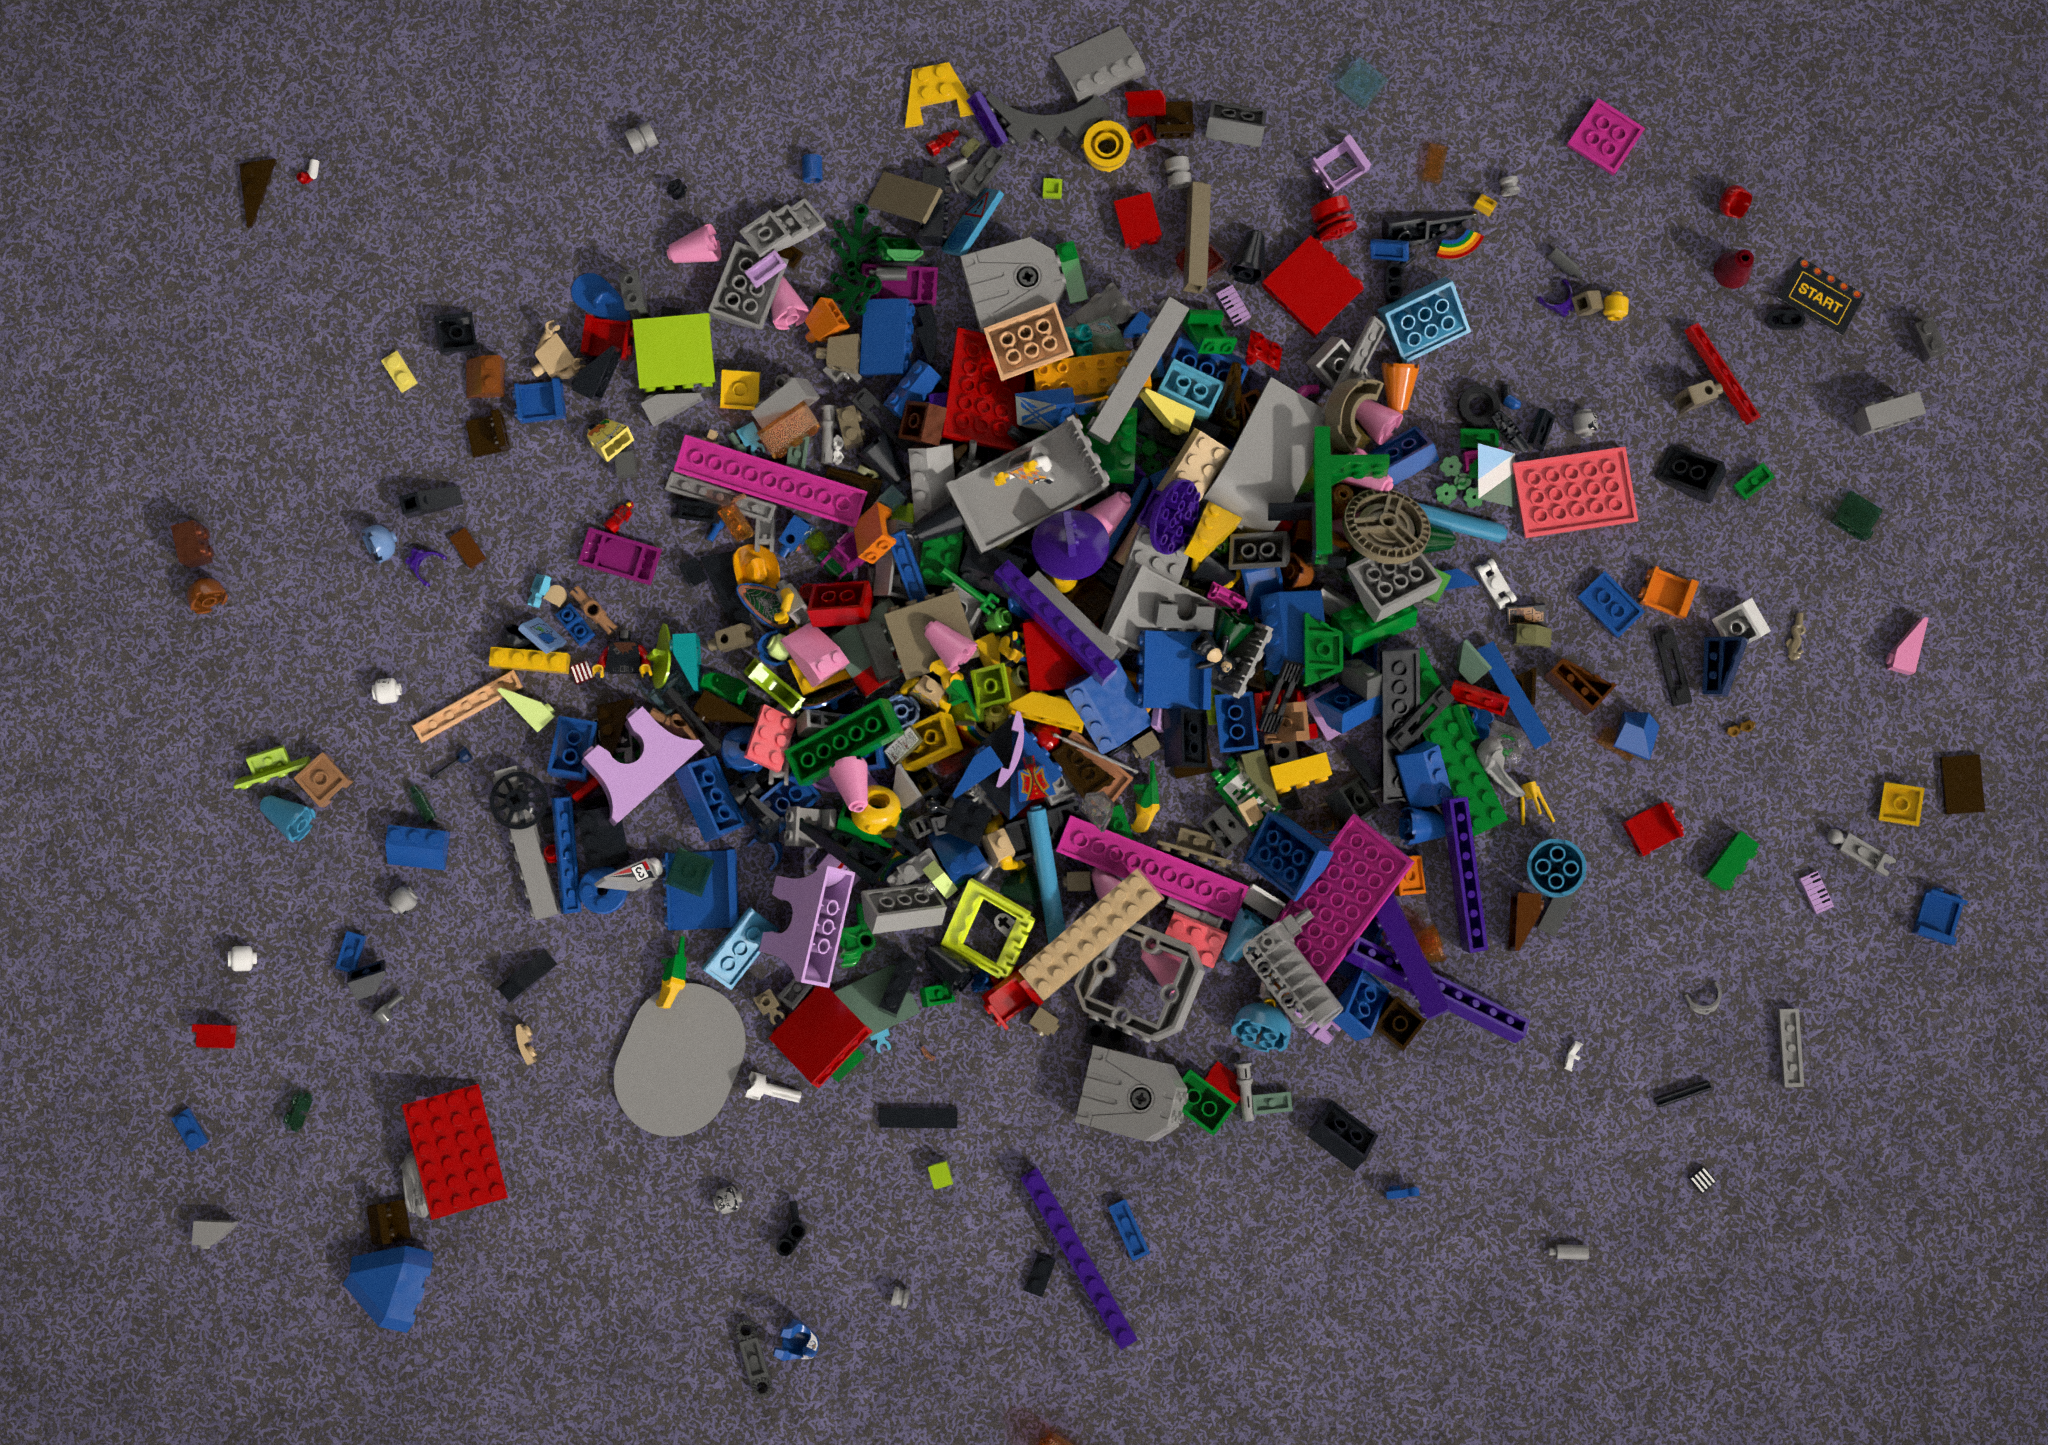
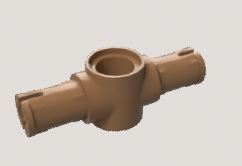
(586, 603)
(674, 724)

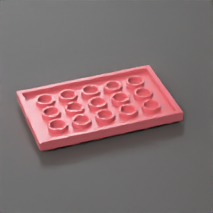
(1574, 492)

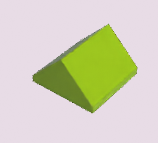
(991, 686)

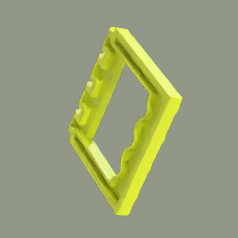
(964, 917)

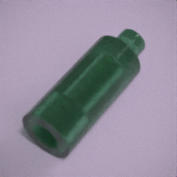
(422, 804)

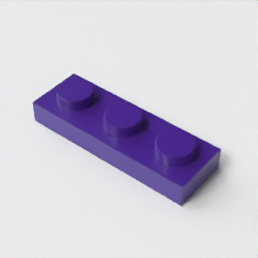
(987, 120)

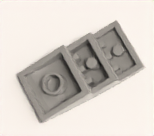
(782, 228)

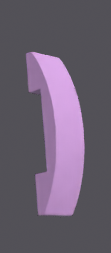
(1018, 727)

